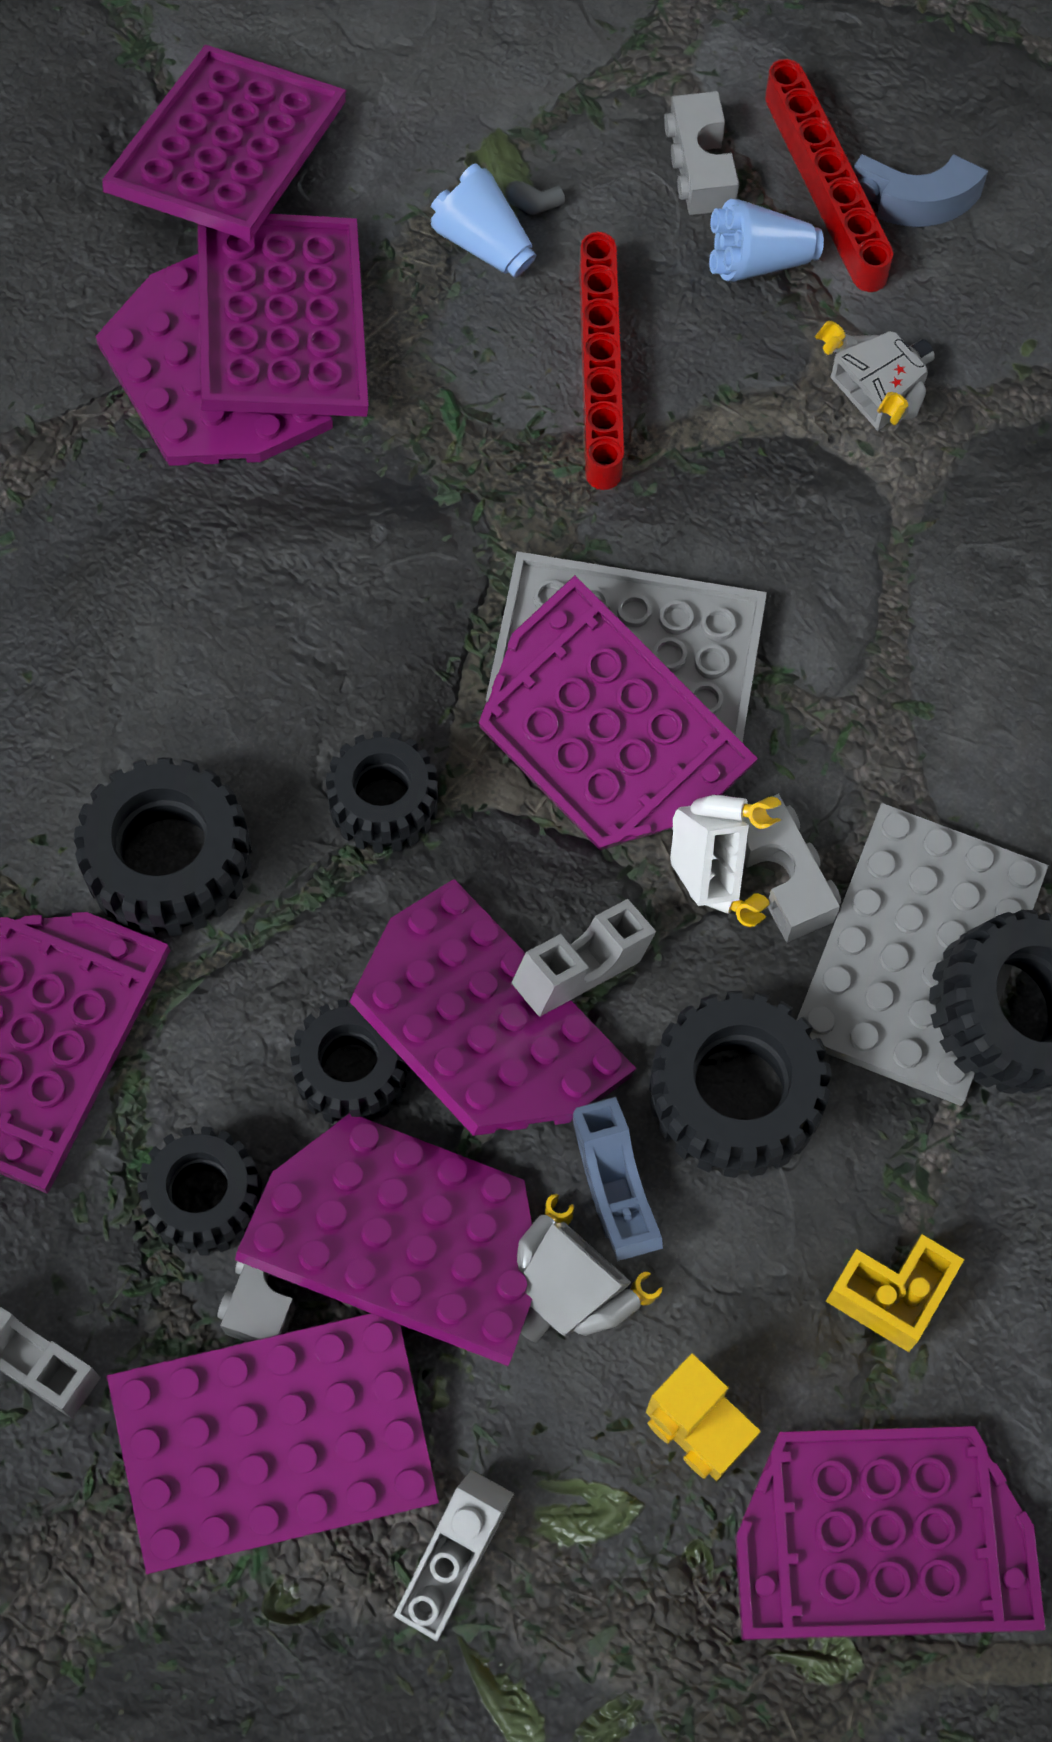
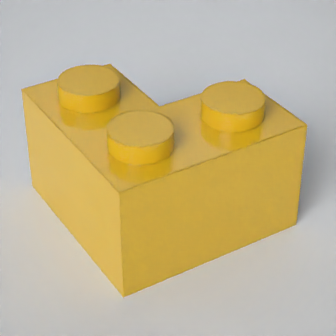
(894, 1302)
(700, 1419)

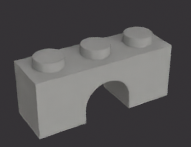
(705, 177)
(807, 898)
(563, 971)
(254, 1308)
(44, 1366)

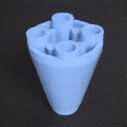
(483, 222)
(759, 241)

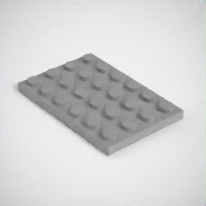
(693, 627)
(902, 910)

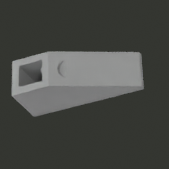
(453, 1554)

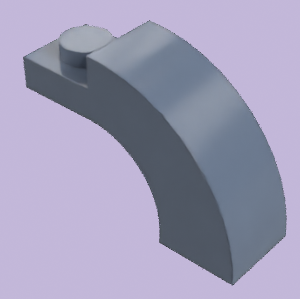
(921, 198)
(615, 1180)

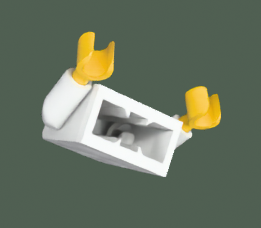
(711, 852)

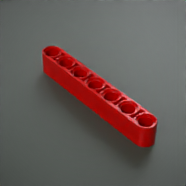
(828, 176)
(601, 307)

